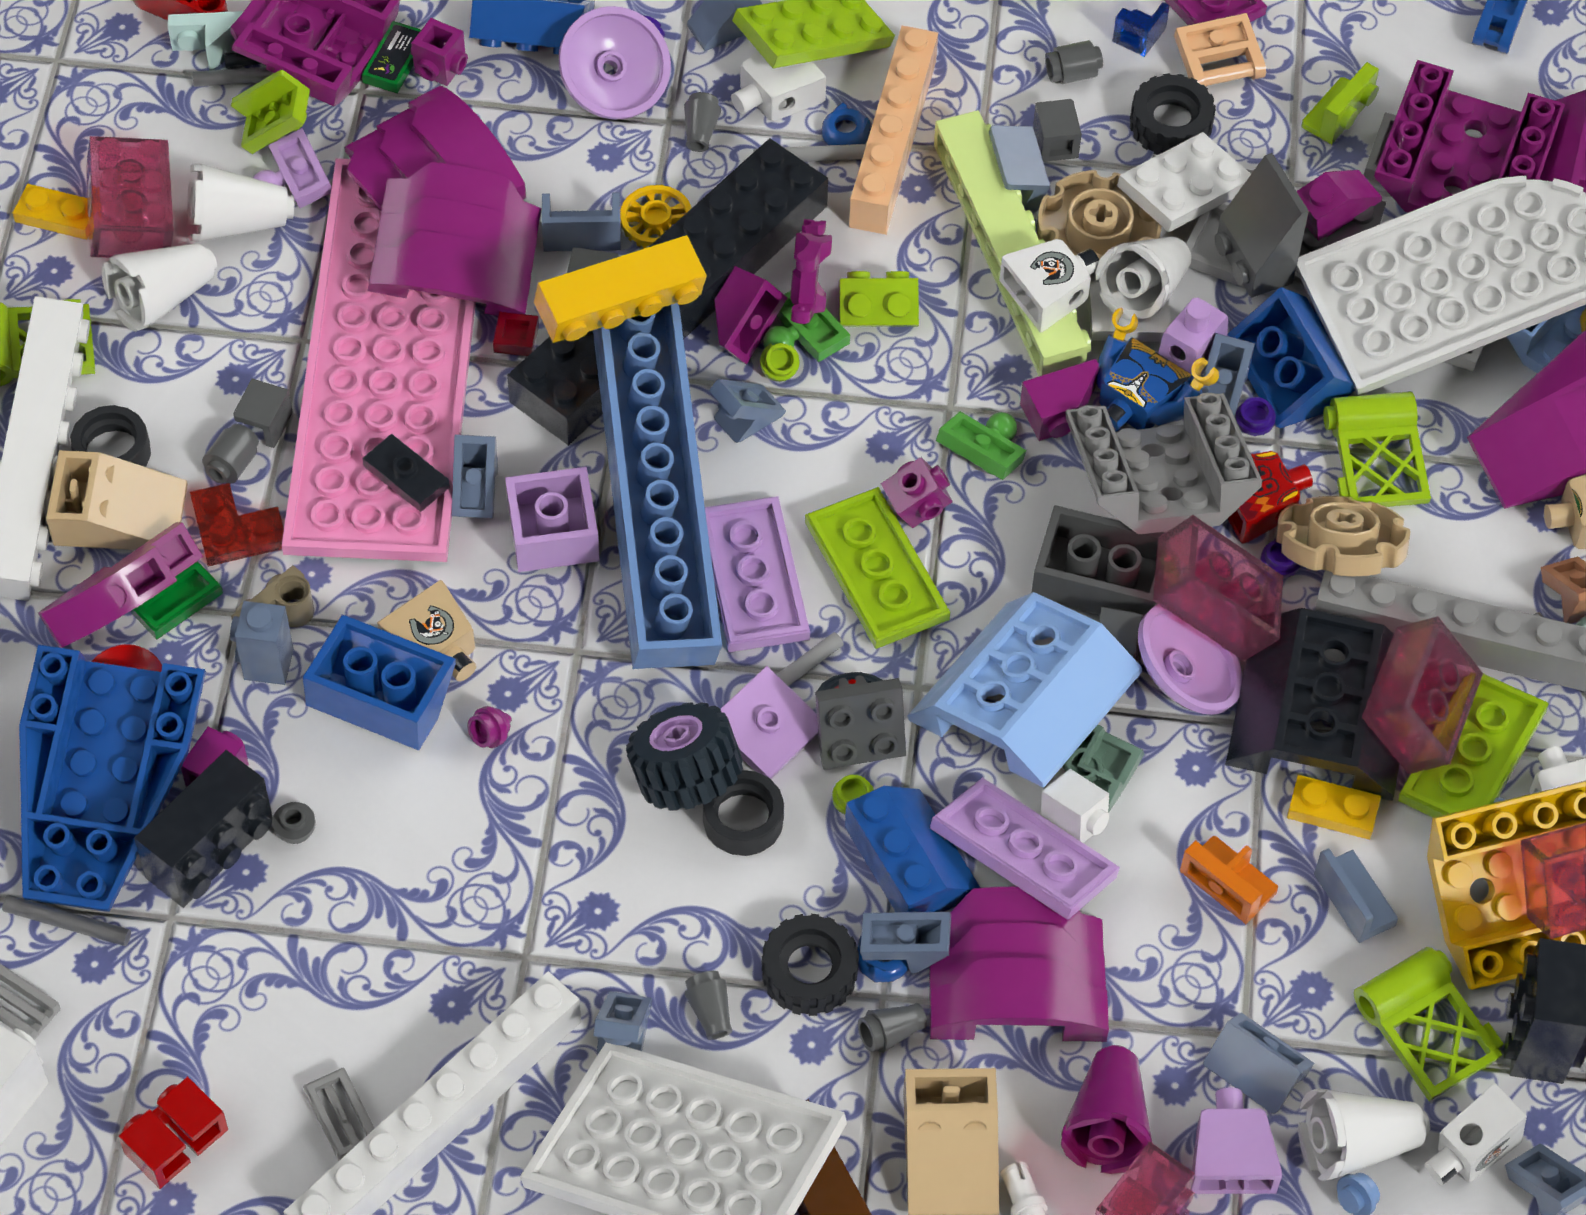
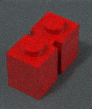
(189, 1115)

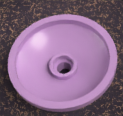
(627, 44)
(1188, 663)

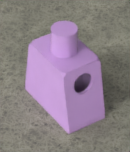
(1193, 333)
(1234, 1149)

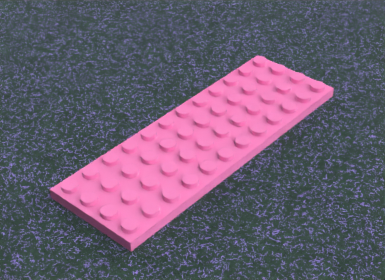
(373, 373)

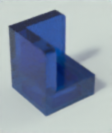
(1139, 30)

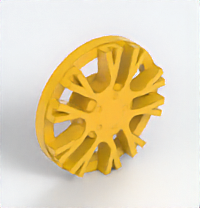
(654, 215)

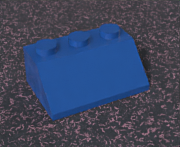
(525, 22)
(1292, 358)
(379, 682)
(905, 856)

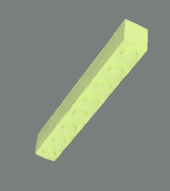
(1000, 229)

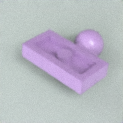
(298, 169)

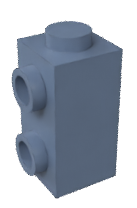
(262, 642)

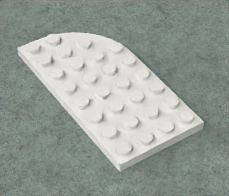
(1450, 277)

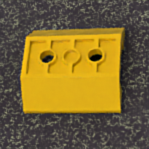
(1485, 843)

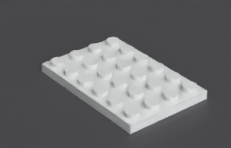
(680, 1142)

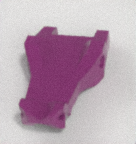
(809, 252)

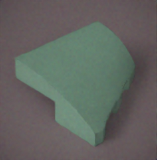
(1105, 762)

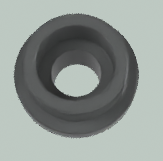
(296, 832)

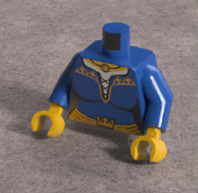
(1143, 385)

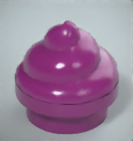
(489, 727)

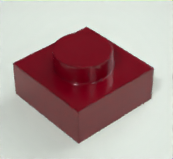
(515, 334)

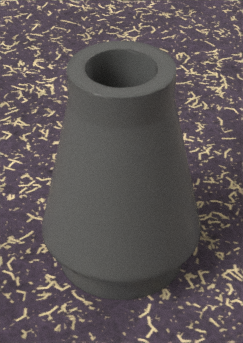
(701, 117)
(709, 1001)
(889, 1026)

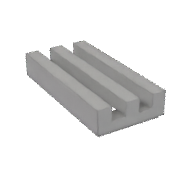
(31, 992)
(326, 1084)

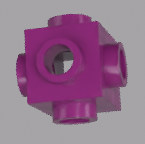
(439, 52)
(918, 491)

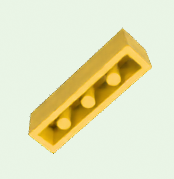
(620, 289)

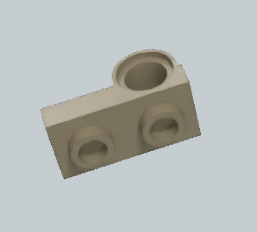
(284, 588)

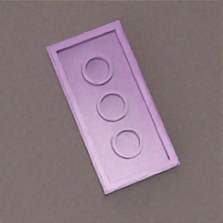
(755, 575)
(1025, 848)

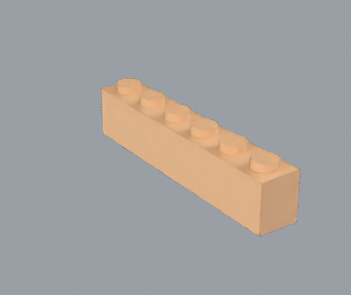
(893, 130)

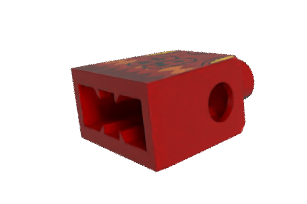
(1278, 491)

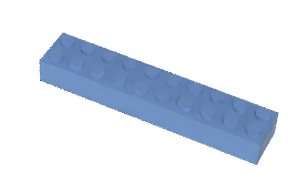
(657, 492)

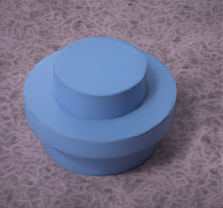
(1358, 1194)

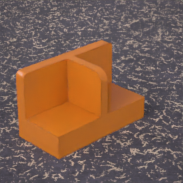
(1228, 877)

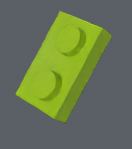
(1342, 104)
(271, 109)
(878, 301)

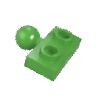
(819, 337)
(984, 445)

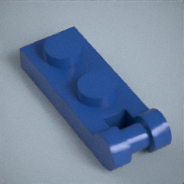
(1501, 14)

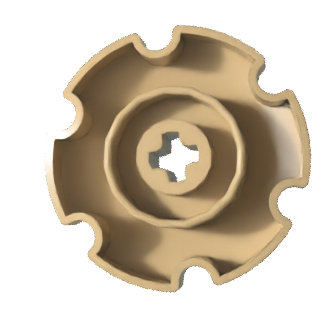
(1093, 214)
(1343, 536)

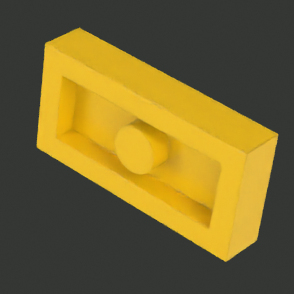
(53, 211)
(1333, 807)

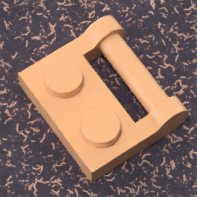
(1219, 41)

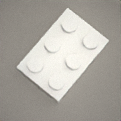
(1184, 181)

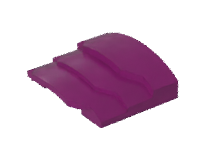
(315, 40)
(431, 130)
(456, 237)
(1019, 967)

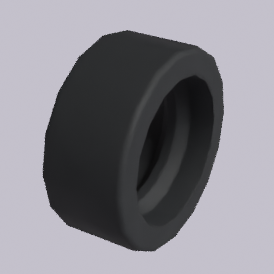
(110, 419)
(750, 841)

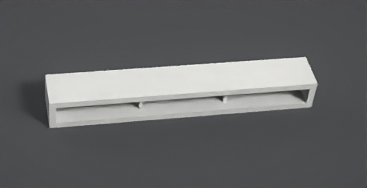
(34, 438)
(445, 1104)

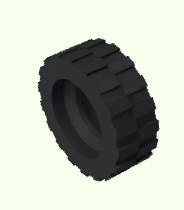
(1173, 91)
(809, 997)

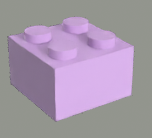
(552, 519)

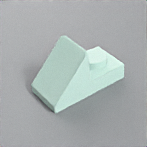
(202, 32)

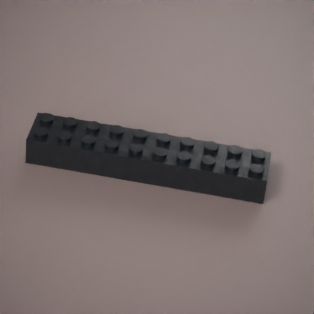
(732, 226)

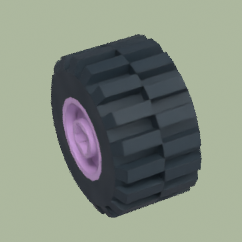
(684, 756)

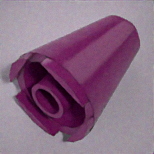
(1109, 1113)

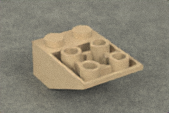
(110, 502)
(951, 1141)

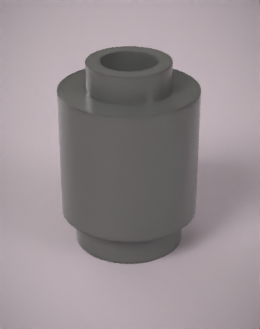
(1073, 62)
(230, 454)

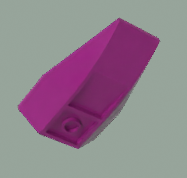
(1538, 433)

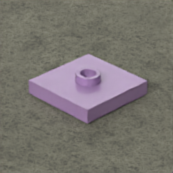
(770, 723)

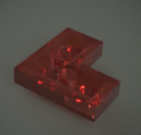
(231, 535)

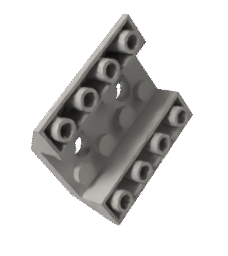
(1170, 471)

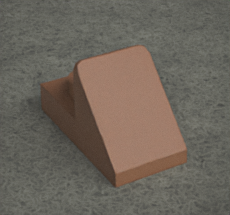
(1569, 581)

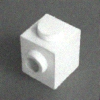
(1076, 805)

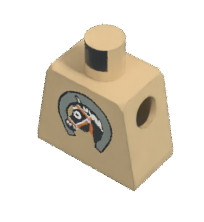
(436, 623)

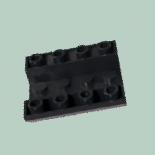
(1297, 684)

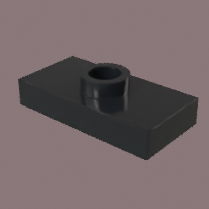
(406, 472)

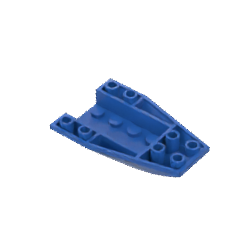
(96, 769)

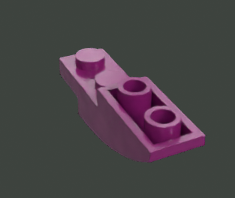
(121, 587)

